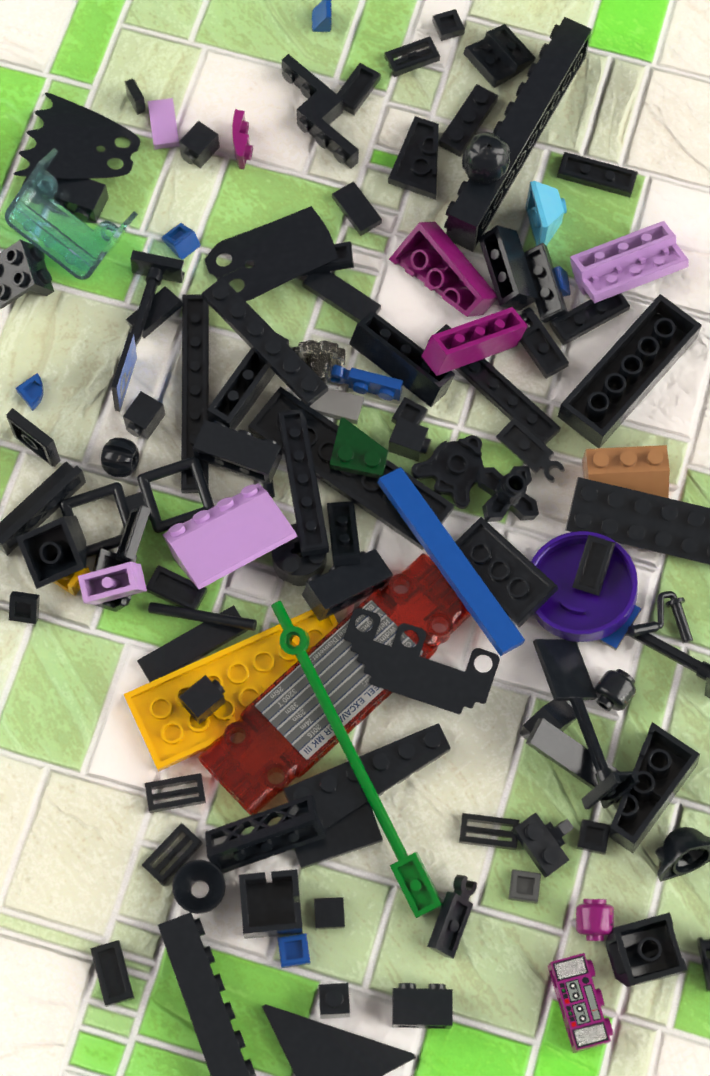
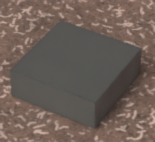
(524, 886)

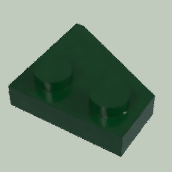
(357, 452)

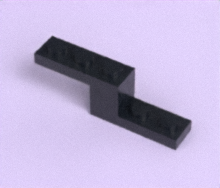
(319, 111)

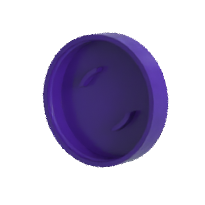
(576, 613)

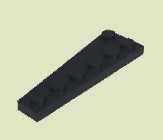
(338, 790)

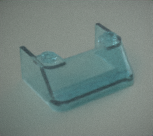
(56, 229)

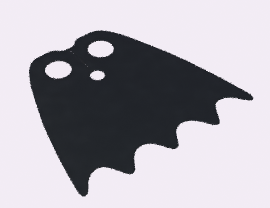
(75, 135)

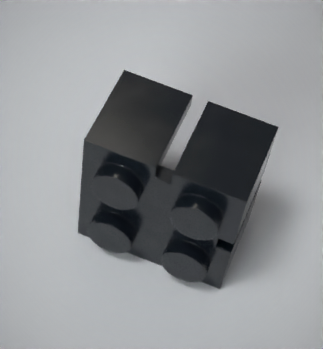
(270, 907)

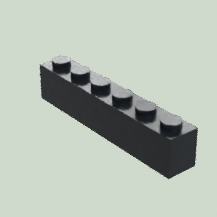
(203, 997)

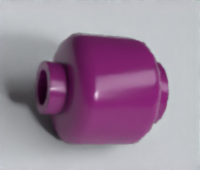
(594, 919)

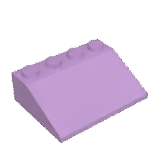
(228, 535)

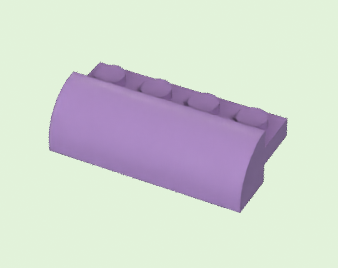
(628, 262)

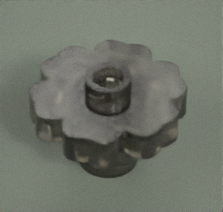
(321, 356)

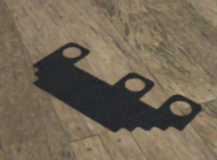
(408, 674)

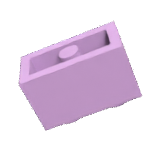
(112, 583)

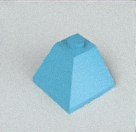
(544, 211)

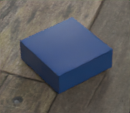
(293, 950)

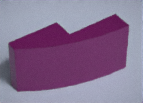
(242, 147)

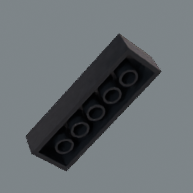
(629, 371)

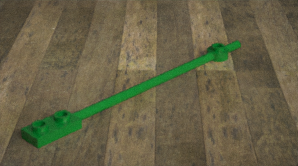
(408, 869)

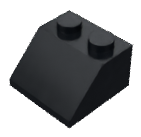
(54, 550)

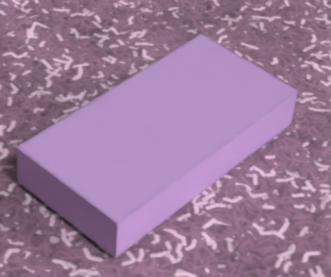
(163, 123)

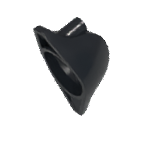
(682, 853)

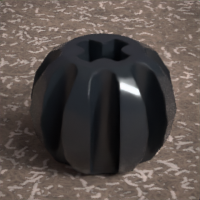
(120, 457)

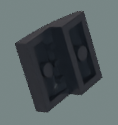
(499, 55)

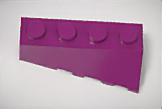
(444, 269)

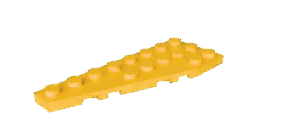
(242, 671)

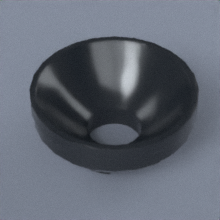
(190, 874)

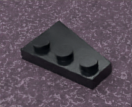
(417, 160)

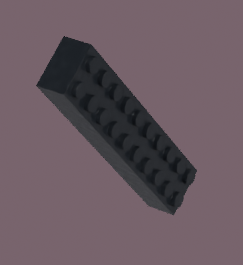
(520, 129)

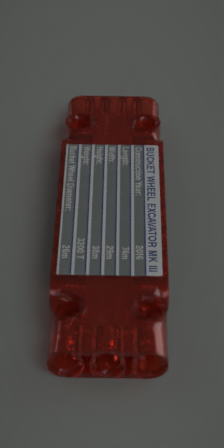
(286, 723)

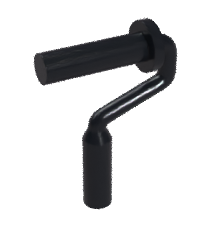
(678, 612)

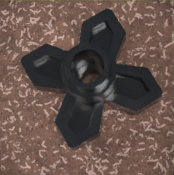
(507, 493)

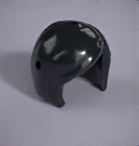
(483, 163)

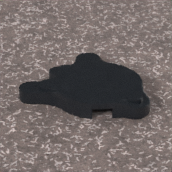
(453, 468)

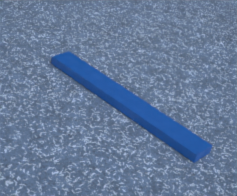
(451, 561)

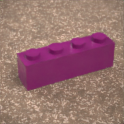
(474, 341)

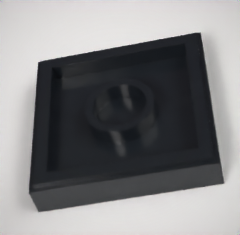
(33, 437)

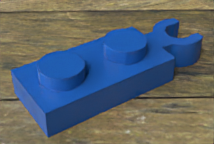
(367, 382)

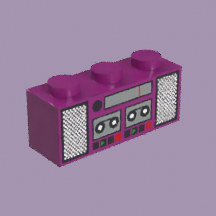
(580, 1002)

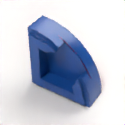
(31, 391)

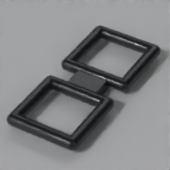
(143, 498)

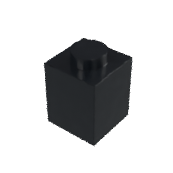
(199, 144)
(143, 415)
(409, 440)
(203, 698)
(334, 1000)

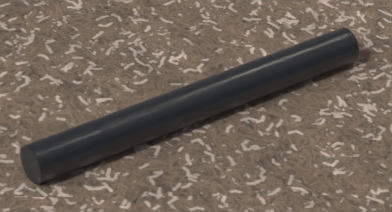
(202, 616)

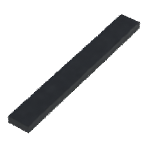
(194, 381)

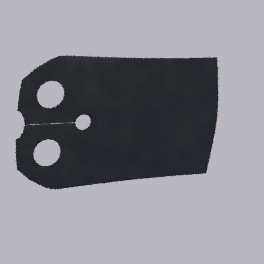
(278, 252)

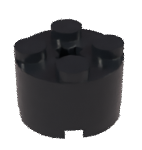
(294, 568)

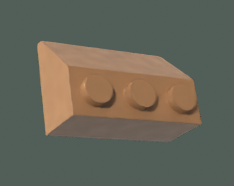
(630, 467)

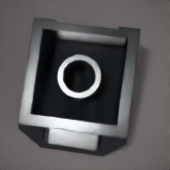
(645, 951)

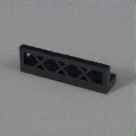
(40, 505)
(264, 839)

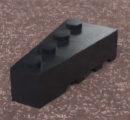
(661, 772)

